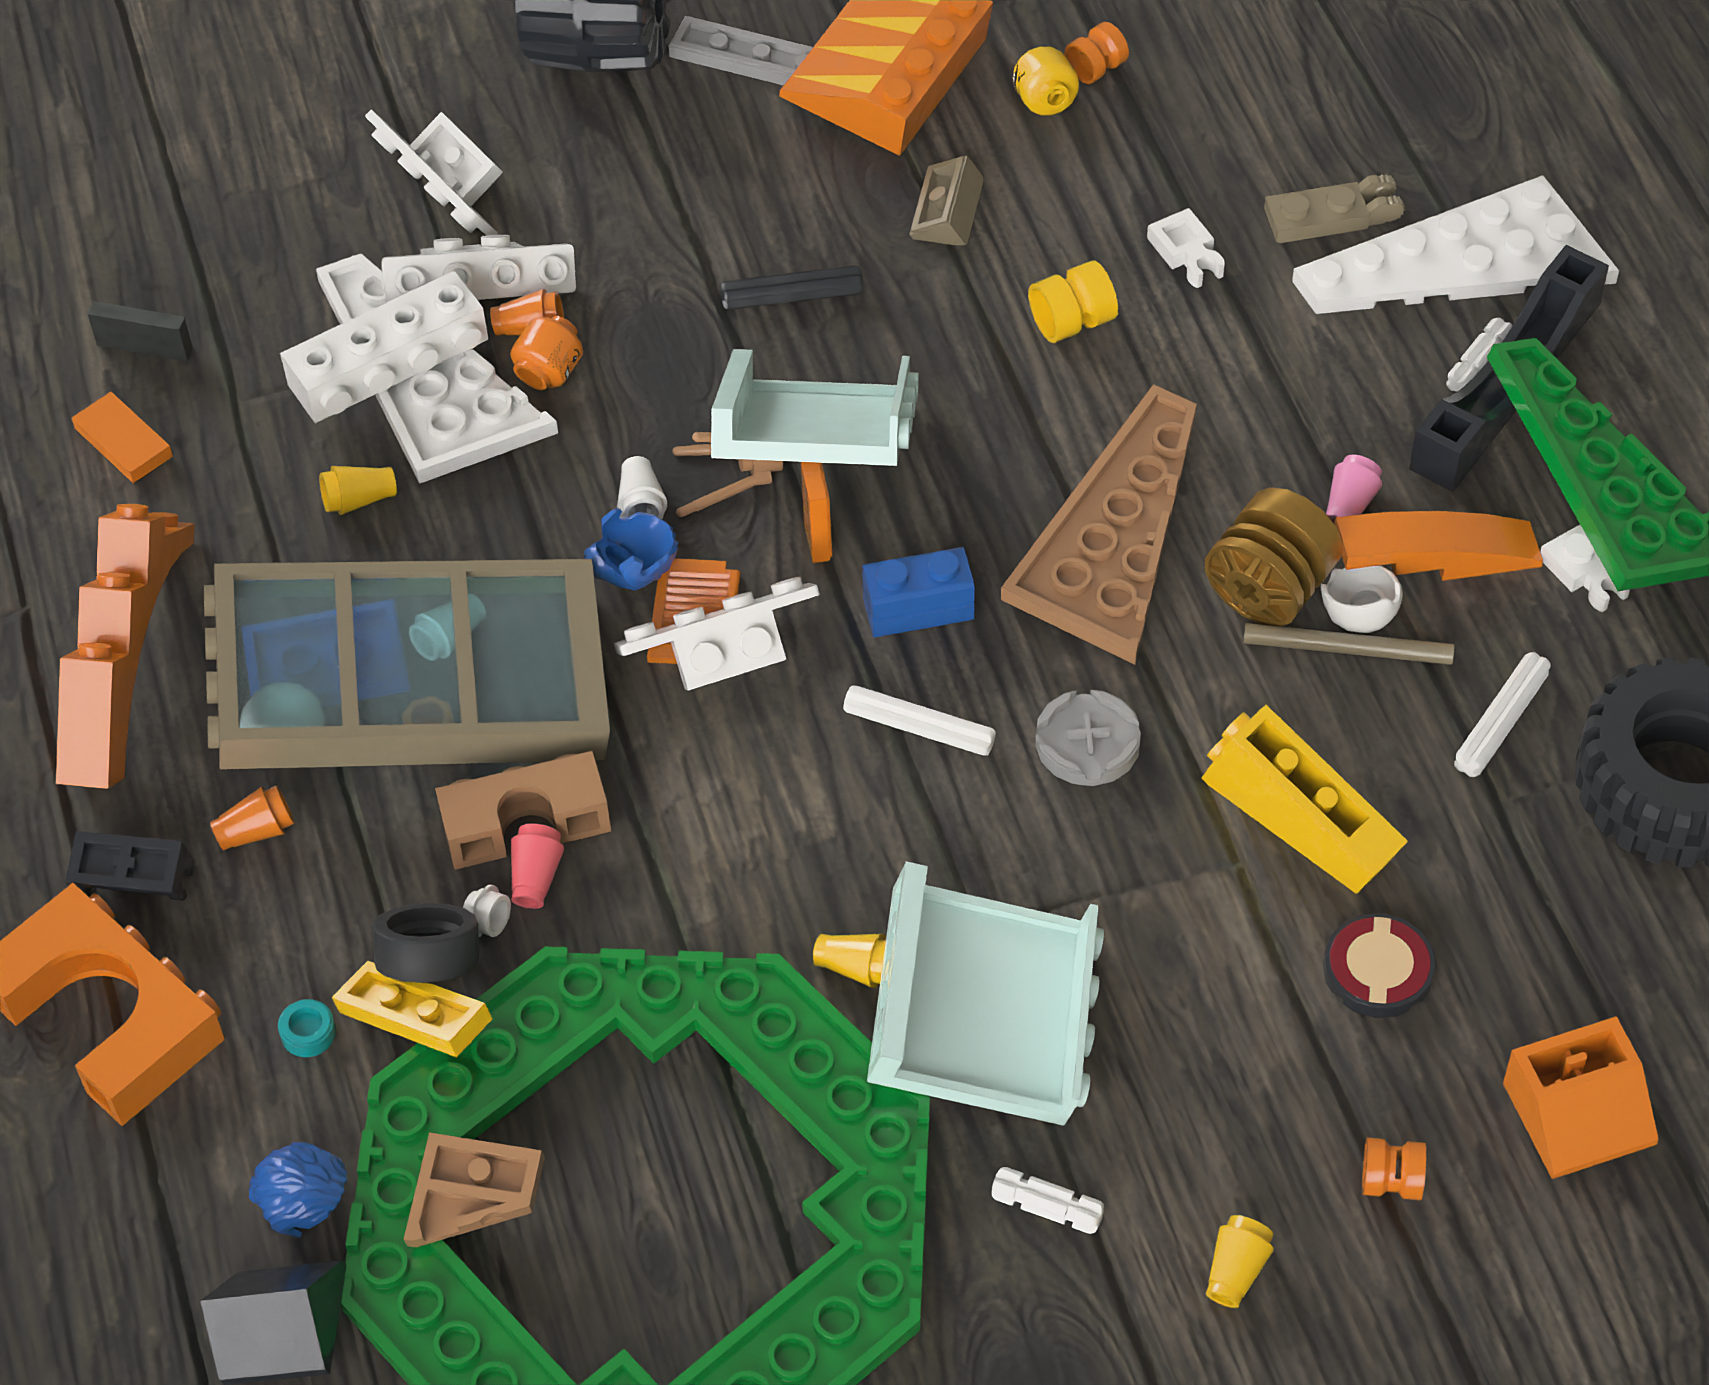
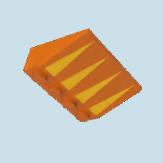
(888, 65)

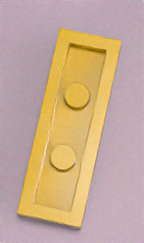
(413, 1010)

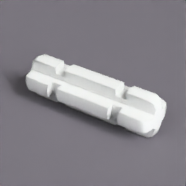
(1477, 353)
(1047, 1200)

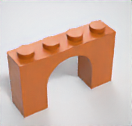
(168, 1027)

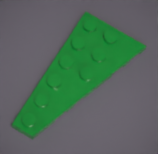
(1612, 482)

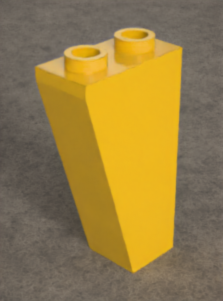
(1301, 798)

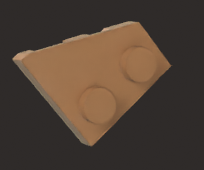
(470, 1187)

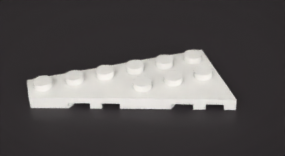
(1465, 252)
(453, 410)

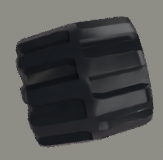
(593, 33)

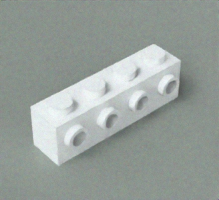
(438, 324)

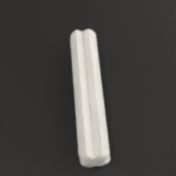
(1502, 714)
(919, 720)

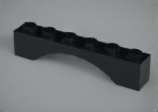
(1470, 419)

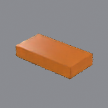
(122, 437)

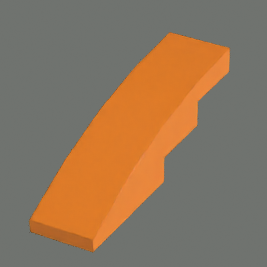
(1442, 540)

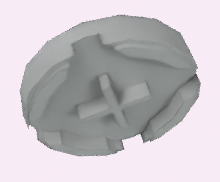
(1088, 737)

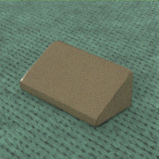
(948, 202)

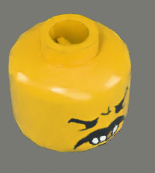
(1045, 76)

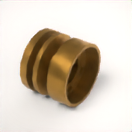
(1273, 556)

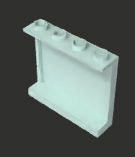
(811, 418)
(985, 1001)

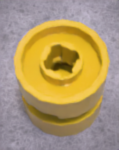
(1066, 304)

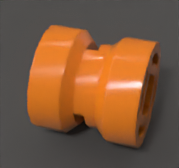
(1100, 50)
(1380, 1169)

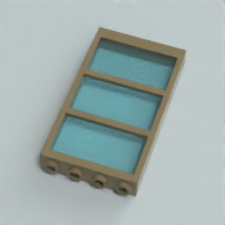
(404, 663)

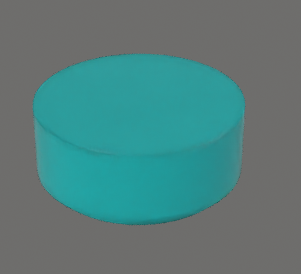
(307, 1028)

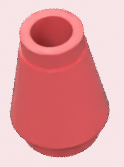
(534, 863)

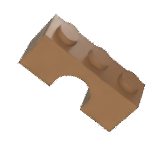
(559, 790)

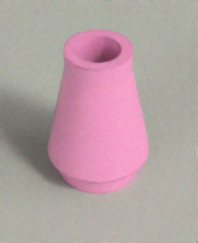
(1353, 486)

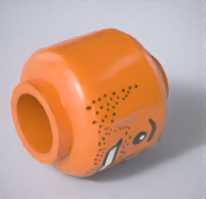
(546, 352)

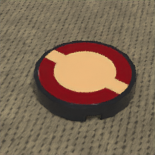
(1379, 965)

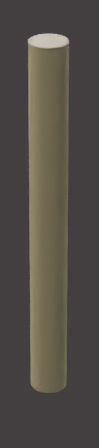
(1348, 643)

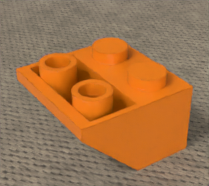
(1582, 1097)

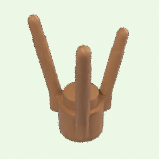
(759, 469)

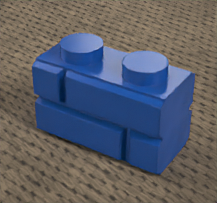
(918, 592)

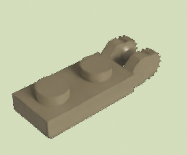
(1333, 209)

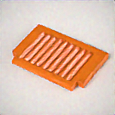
(686, 587)

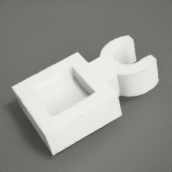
(1186, 241)
(1578, 565)

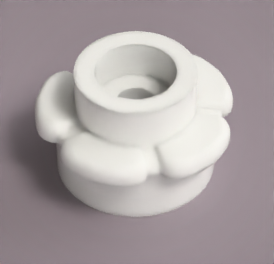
(490, 909)

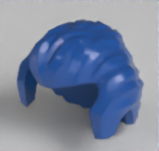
(632, 549)
(297, 1187)

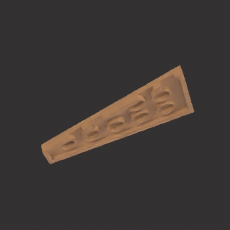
(1105, 544)

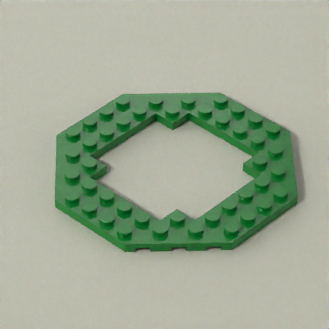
(782, 1037)

